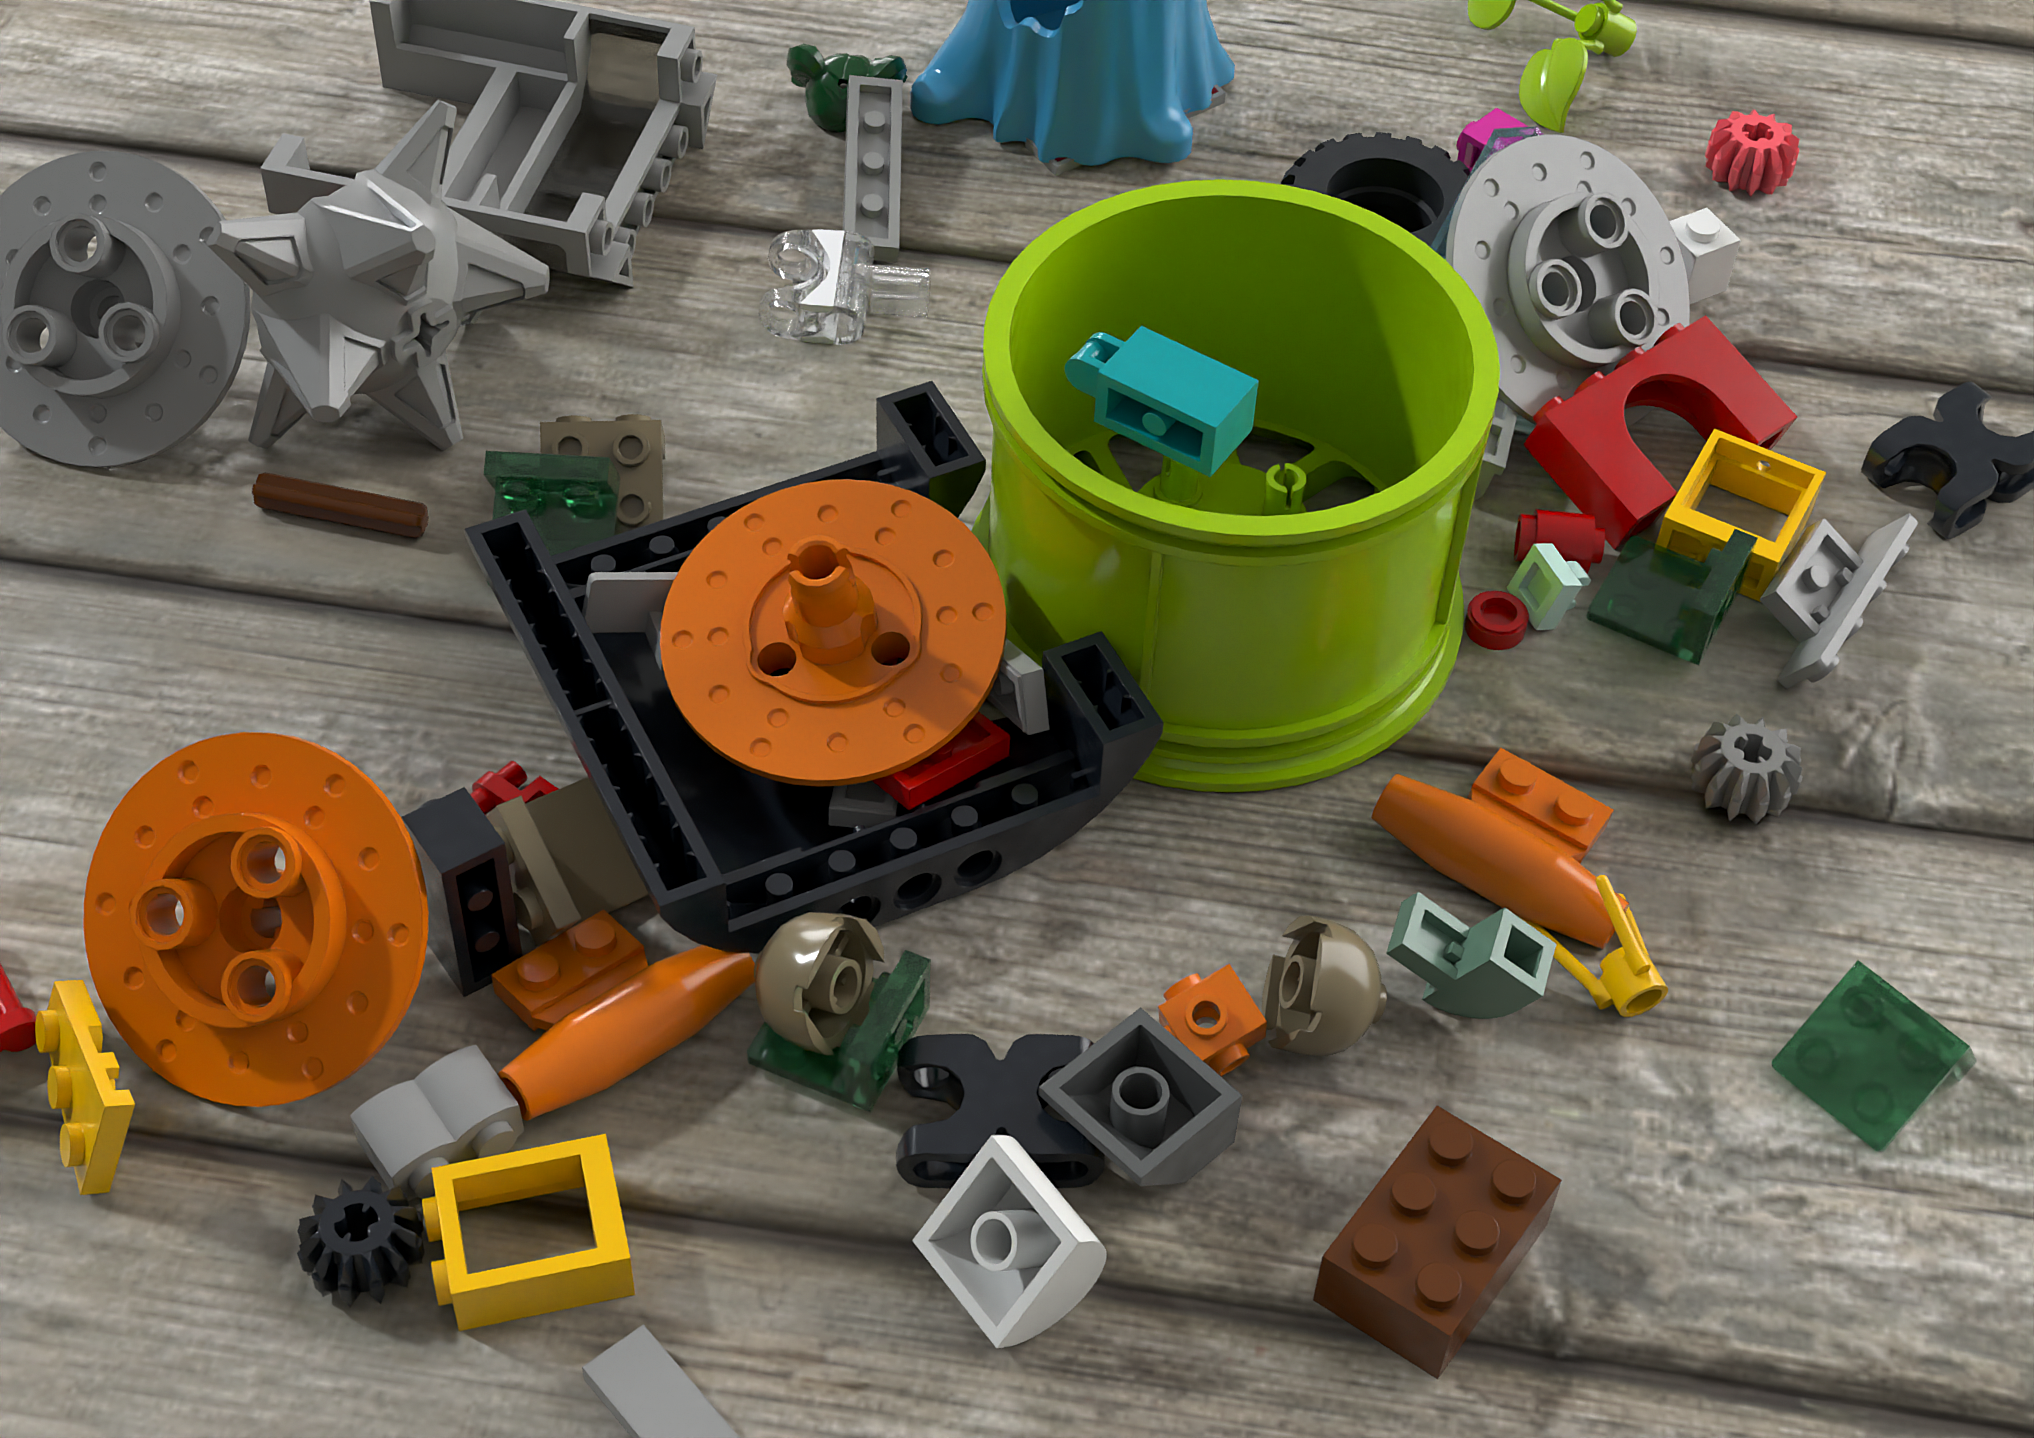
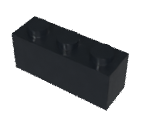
(467, 889)

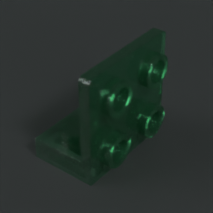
(564, 495)
(1672, 597)
(867, 1051)
(1871, 1057)

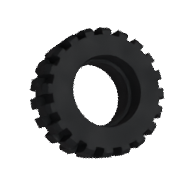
(1386, 176)

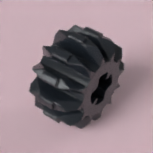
(360, 1241)

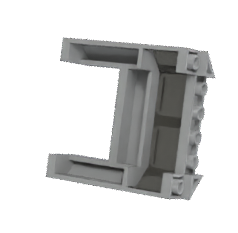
(565, 125)

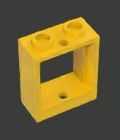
(1736, 467)
(540, 1284)

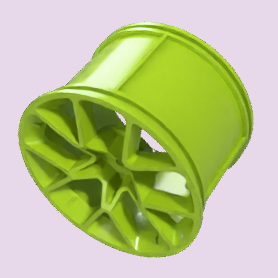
(1248, 623)

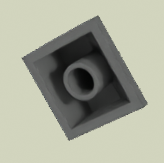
(1147, 1102)

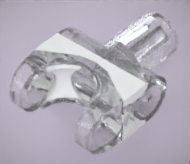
(838, 287)

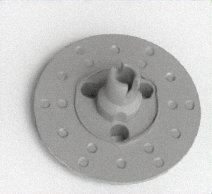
(1565, 265)
(135, 332)

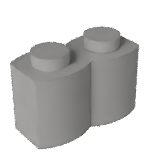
(440, 1118)

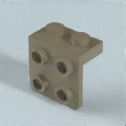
(634, 448)
(564, 860)

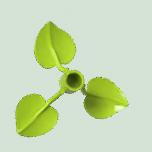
(1556, 74)

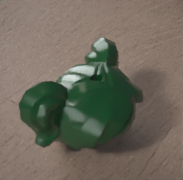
(822, 78)

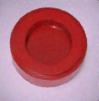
(1496, 620)

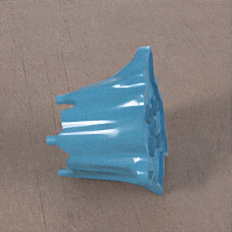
(1079, 75)

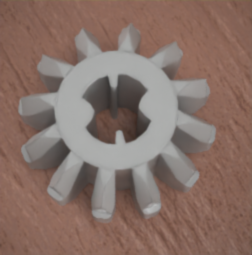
(1746, 768)

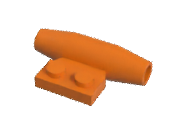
(1510, 842)
(607, 1009)

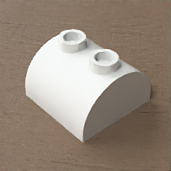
(1011, 1245)

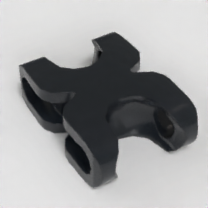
(1954, 459)
(989, 1101)

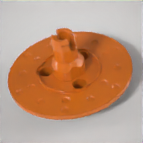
(833, 589)
(332, 927)

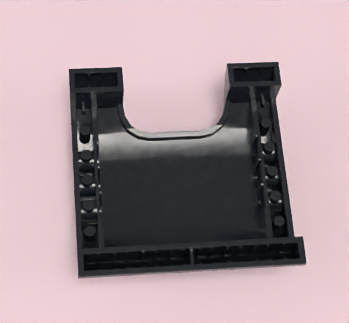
(746, 852)

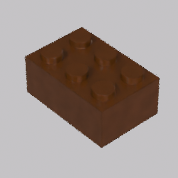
(1436, 1241)

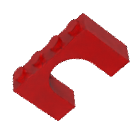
(1686, 372)

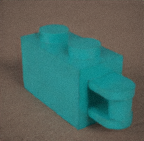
(1166, 396)

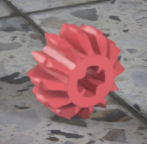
(1752, 152)

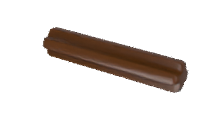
(340, 505)

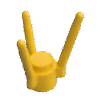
(1628, 973)

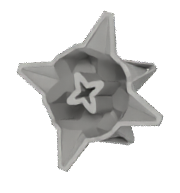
(372, 291)

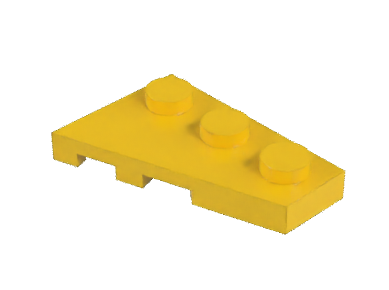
(83, 1086)

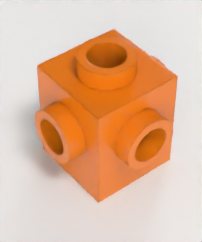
(1218, 1001)

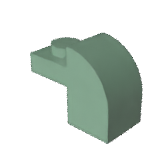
(1474, 969)

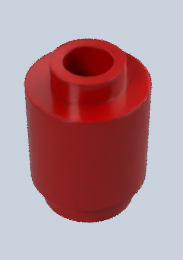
(1570, 533)

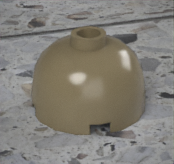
(817, 978)
(1323, 989)

